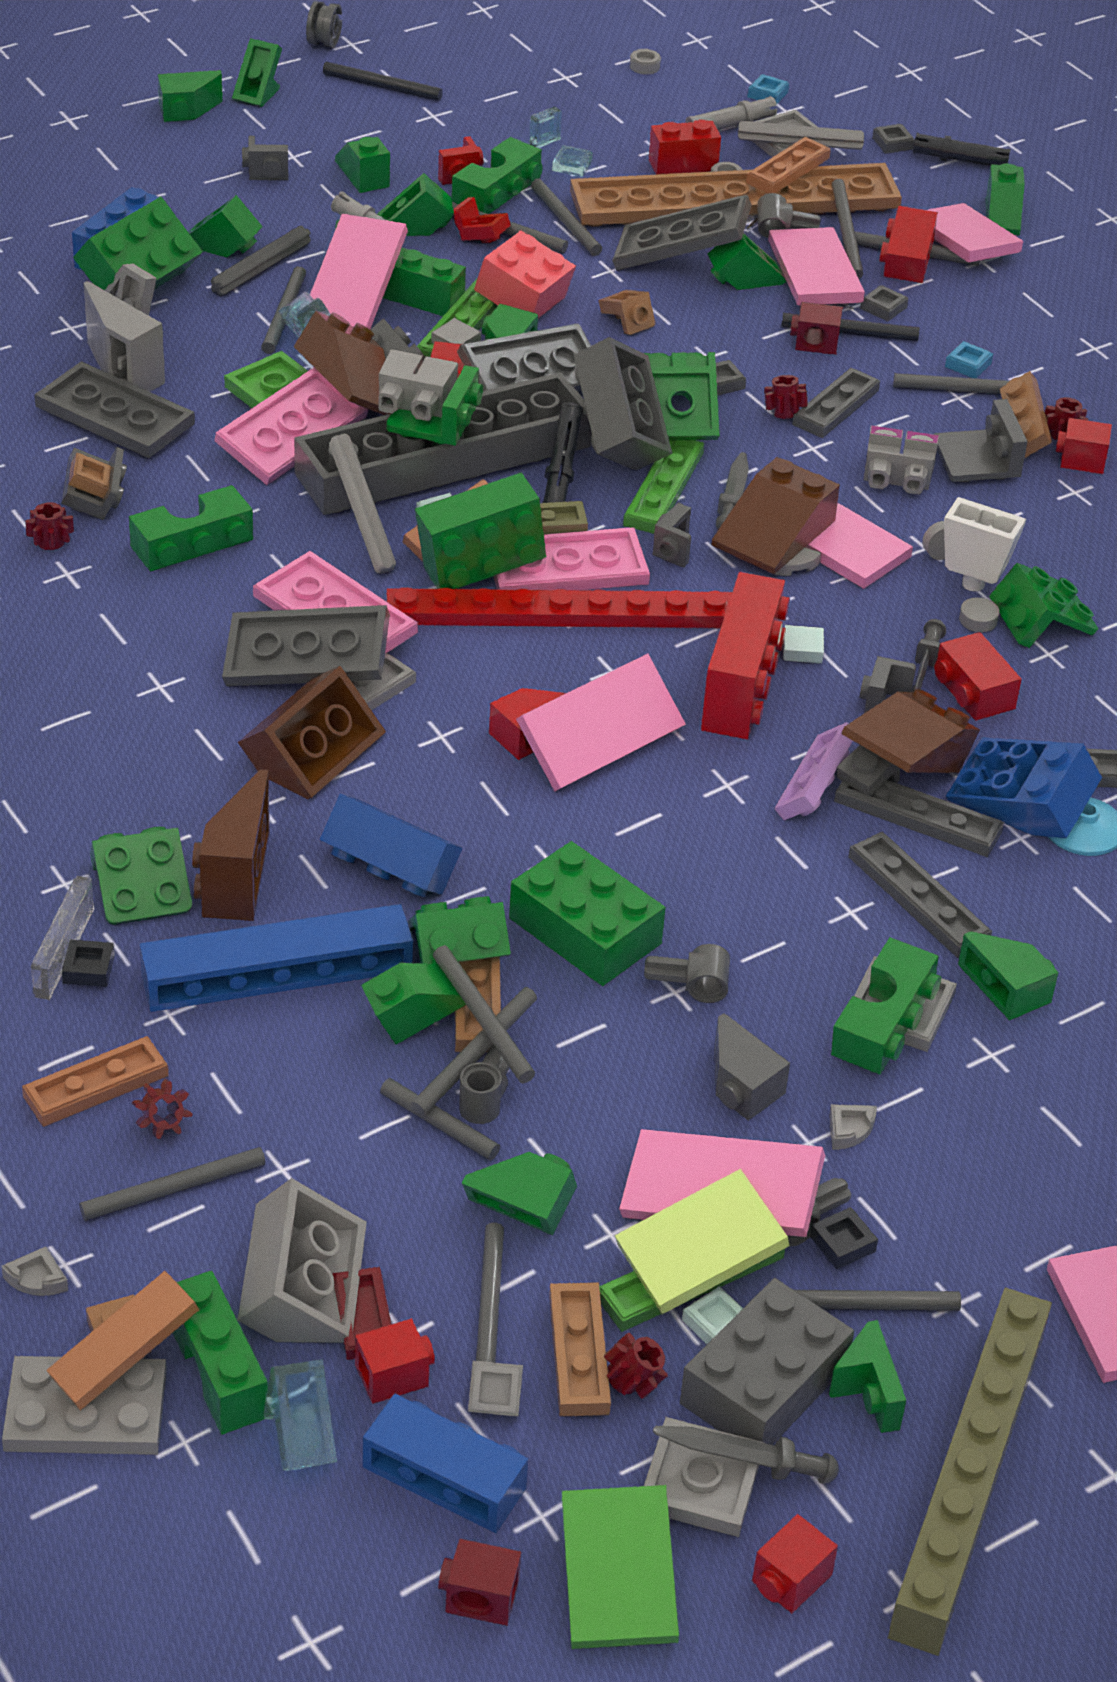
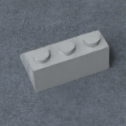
(290, 1266)

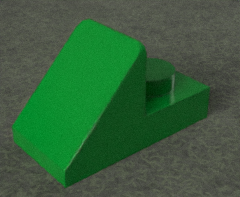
(255, 79)
(870, 1370)

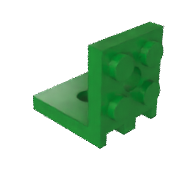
(694, 378)

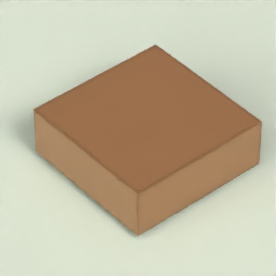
(89, 475)

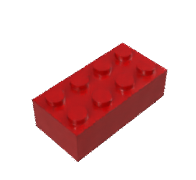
(745, 656)

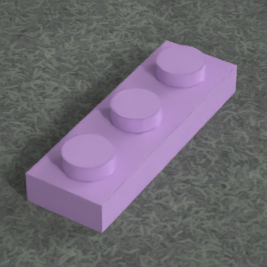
(814, 774)

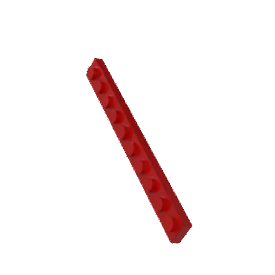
(561, 607)

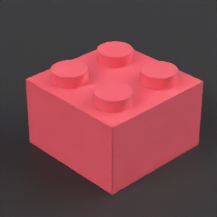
(525, 275)

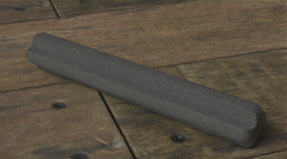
(260, 260)

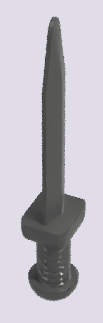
(734, 488)
(928, 648)
(780, 1457)

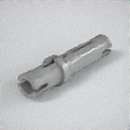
(742, 112)

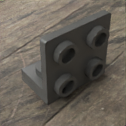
(985, 453)

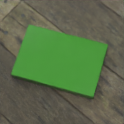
(619, 1567)

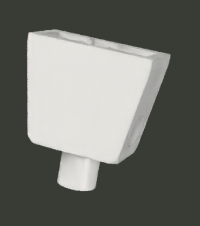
(979, 542)

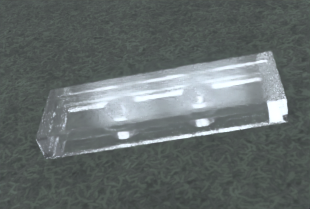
(67, 925)

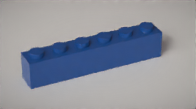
(274, 957)

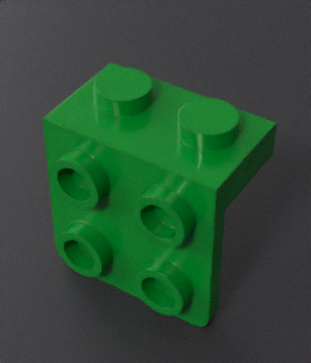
(456, 412)
(1033, 599)
(141, 875)
(470, 931)

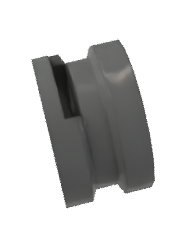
(324, 24)

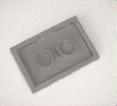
(118, 1421)

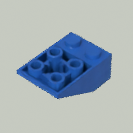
(1028, 784)

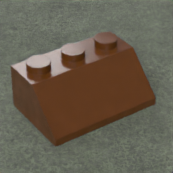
(313, 734)

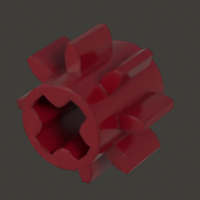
(785, 396)
(1058, 416)
(49, 526)
(149, 1108)
(635, 1365)

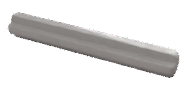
(792, 133)
(362, 503)

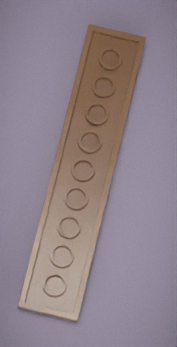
(649, 196)

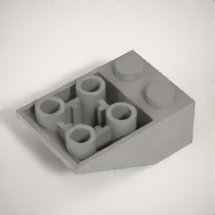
(124, 339)

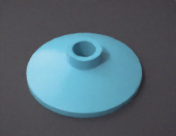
(1093, 832)

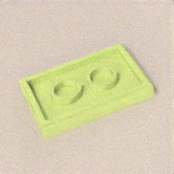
(701, 1241)

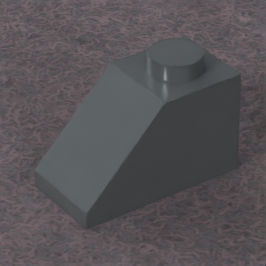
(746, 1069)

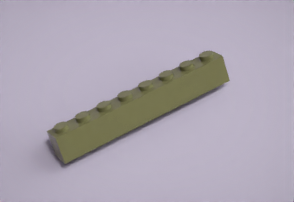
(969, 1473)

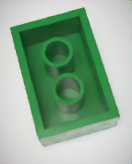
(147, 238)
(481, 532)
(586, 913)

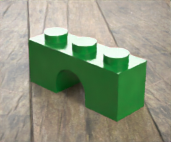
(511, 171)
(168, 540)
(875, 1031)
(227, 1366)

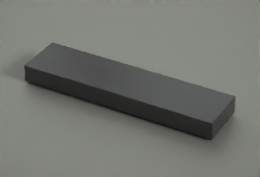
(925, 815)
(916, 891)

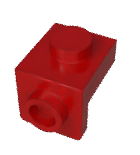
(455, 159)
(476, 226)

